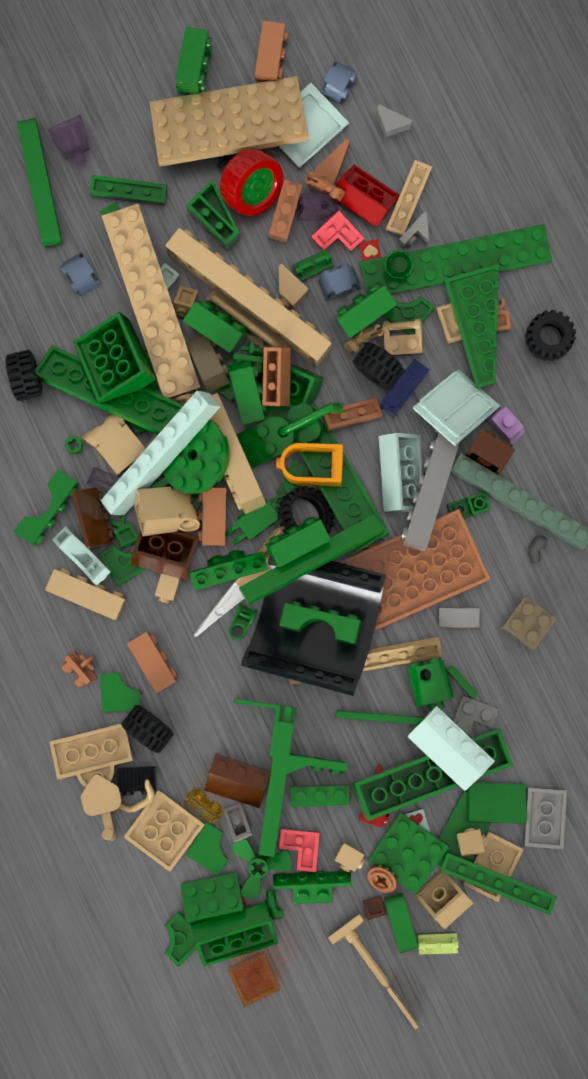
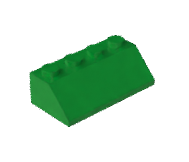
(234, 934)

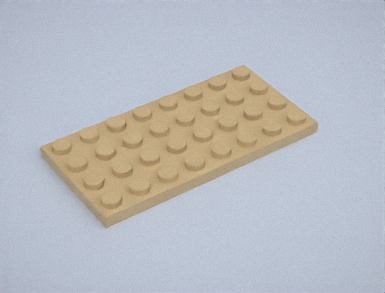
(228, 121)

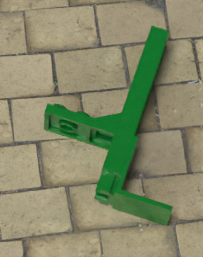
(283, 764)

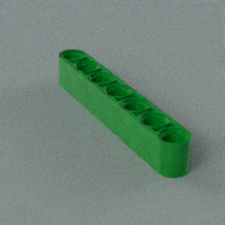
(39, 182)

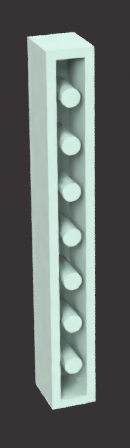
(160, 452)

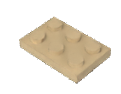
(498, 856)

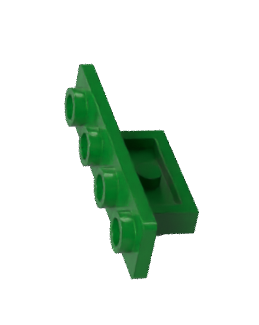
(228, 568)
(313, 886)

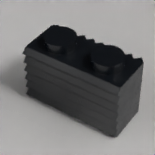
(134, 778)

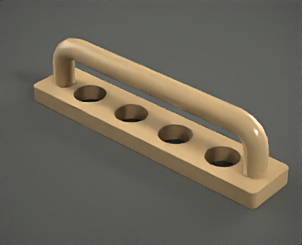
(261, 332)

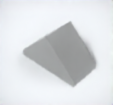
(392, 122)

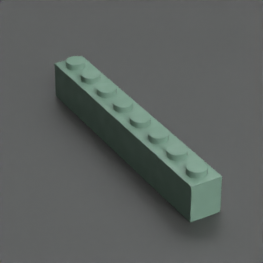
(520, 501)

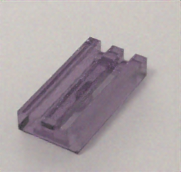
(92, 476)

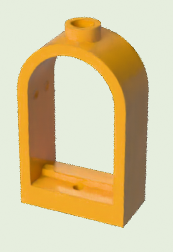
(336, 470)

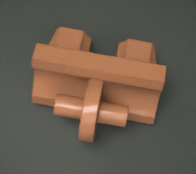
(81, 666)

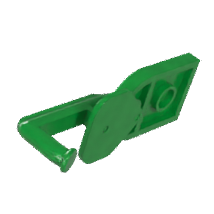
(266, 440)

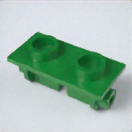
(313, 265)

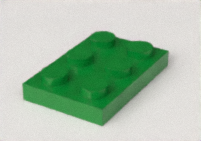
(212, 898)

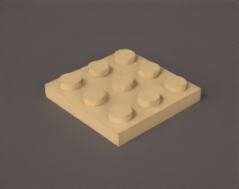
(164, 830)

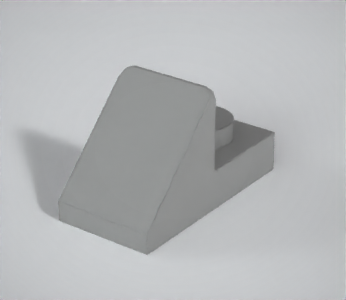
(418, 228)
(237, 822)

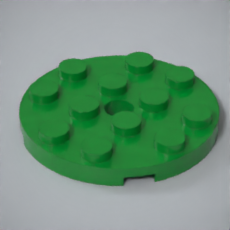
(209, 466)

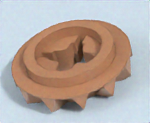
(382, 885)

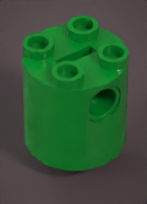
(432, 690)

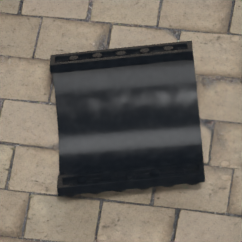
(315, 653)

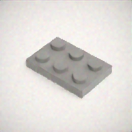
(545, 818)

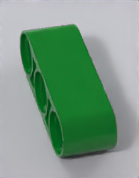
(401, 923)

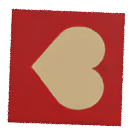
(370, 250)

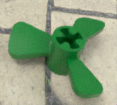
(280, 862)

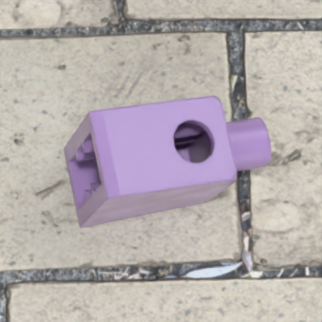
(506, 425)

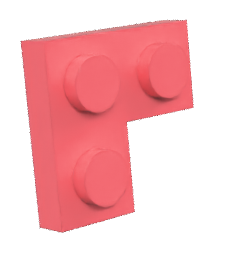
(338, 227)
(307, 845)

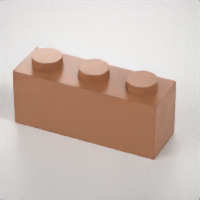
(270, 51)
(285, 211)
(276, 376)
(212, 516)
(152, 662)

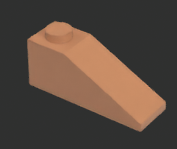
(332, 165)

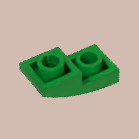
(470, 505)

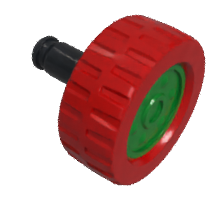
(250, 181)

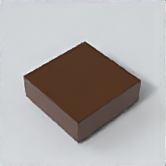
(374, 907)

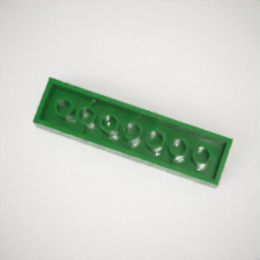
(420, 779)

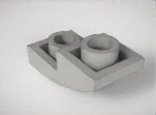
(460, 617)

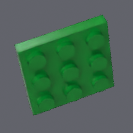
(409, 852)

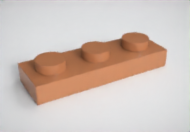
(353, 414)

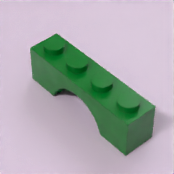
(33, 528)
(297, 617)

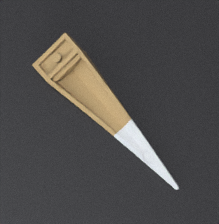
(233, 595)

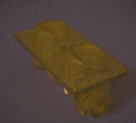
(211, 810)

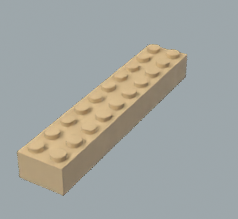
(248, 297)
(151, 301)

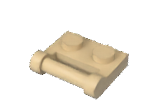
(403, 343)

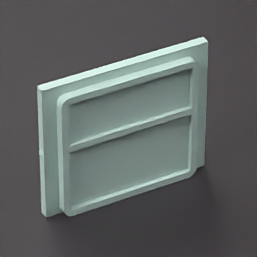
(322, 123)
(456, 407)

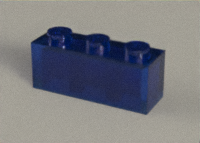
(404, 388)

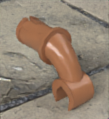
(324, 185)

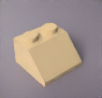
(443, 899)

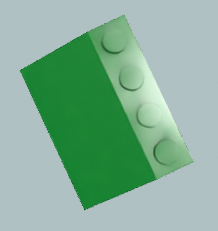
(114, 359)

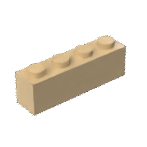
(85, 594)

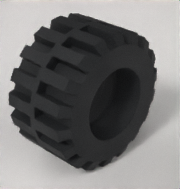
(557, 321)
(378, 365)
(22, 375)
(147, 729)

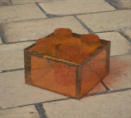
(254, 978)

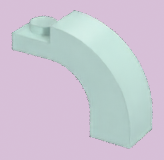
(82, 556)

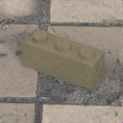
(208, 362)

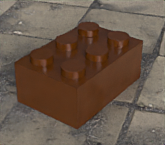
(490, 451)
(166, 553)

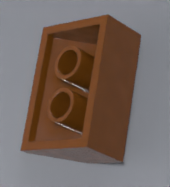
(92, 518)
(237, 780)

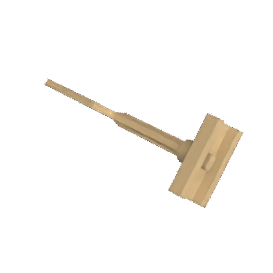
(348, 932)

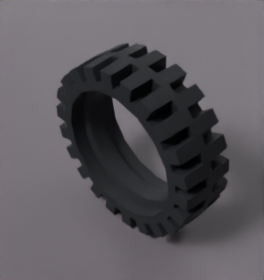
(314, 498)

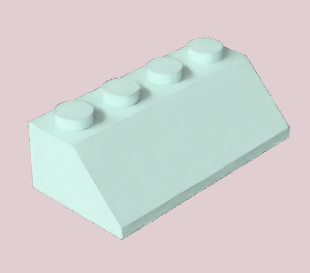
(400, 470)
(450, 748)

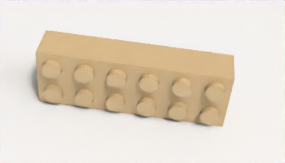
(240, 476)

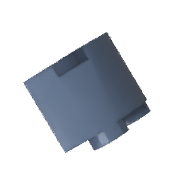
(337, 82)
(81, 274)
(338, 281)

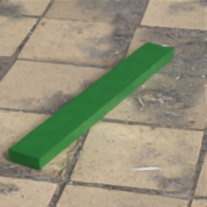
(337, 546)

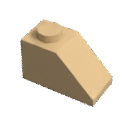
(291, 289)

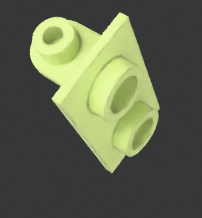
(437, 943)

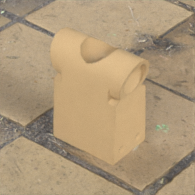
(115, 443)
(165, 511)

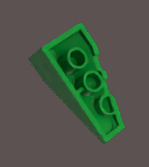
(303, 384)

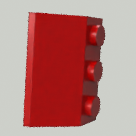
(366, 195)

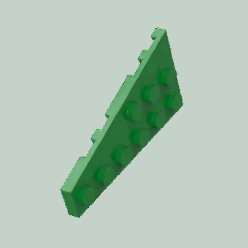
(476, 314)

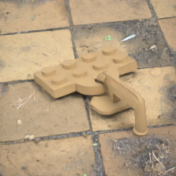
(91, 755)

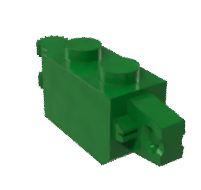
(256, 521)

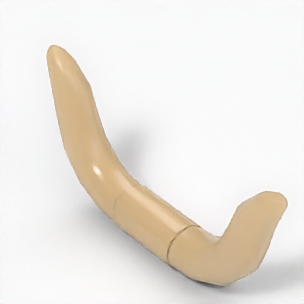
(141, 804)

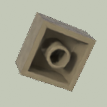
(528, 623)

